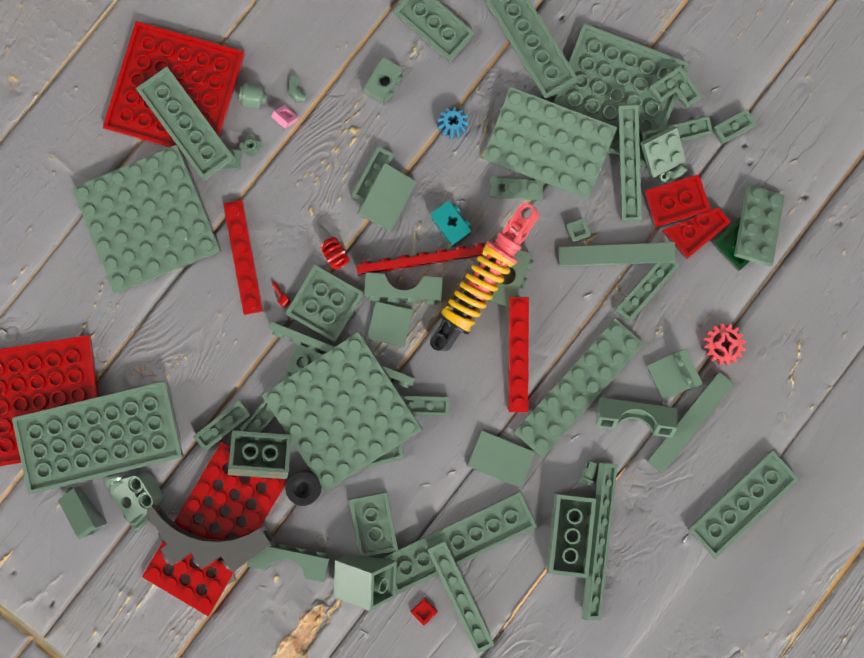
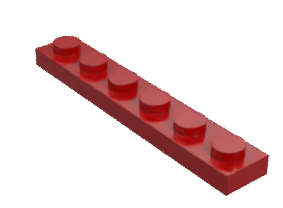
(243, 257)
(518, 354)

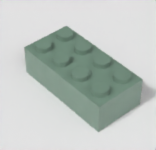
(571, 535)

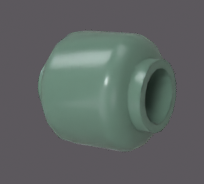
(252, 95)

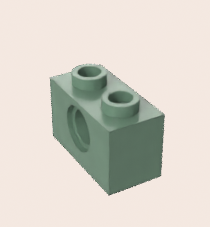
(384, 70)

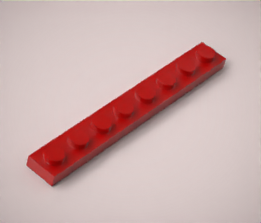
(421, 259)

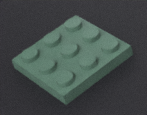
(325, 303)

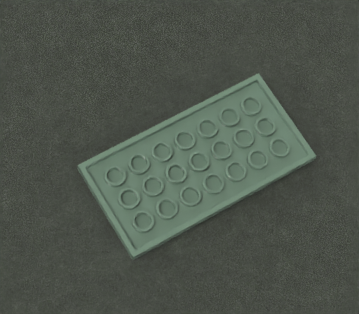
(97, 437)

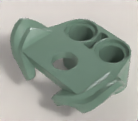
(139, 490)

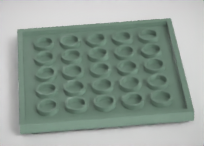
(614, 75)
(146, 219)
(342, 411)

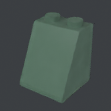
(365, 581)

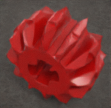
(334, 253)

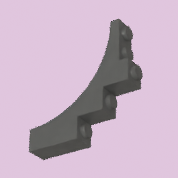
(206, 551)

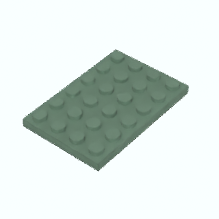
(549, 143)

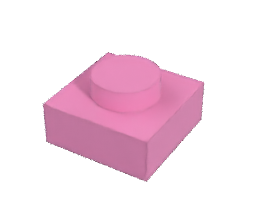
(284, 116)

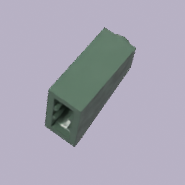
(81, 513)

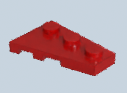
(697, 231)

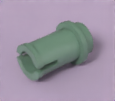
(588, 473)

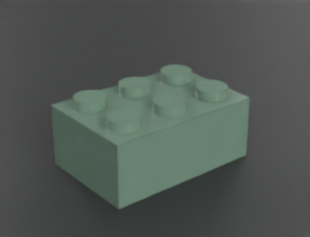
(259, 454)

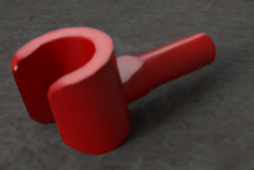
(283, 299)

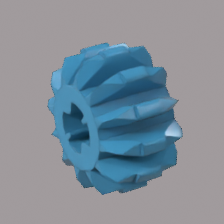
(451, 116)

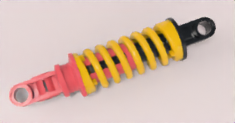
(484, 279)

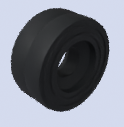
(292, 488)

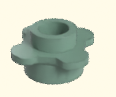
(251, 150)

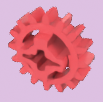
(725, 352)

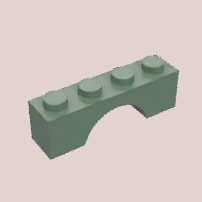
(427, 290)
(660, 419)
(313, 564)

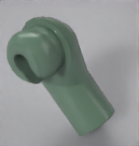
(294, 92)
(673, 175)

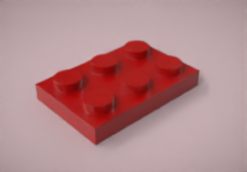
(677, 201)

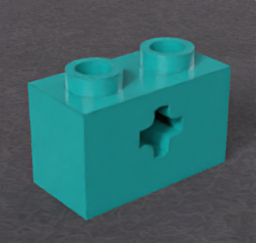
(451, 212)

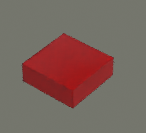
(424, 611)

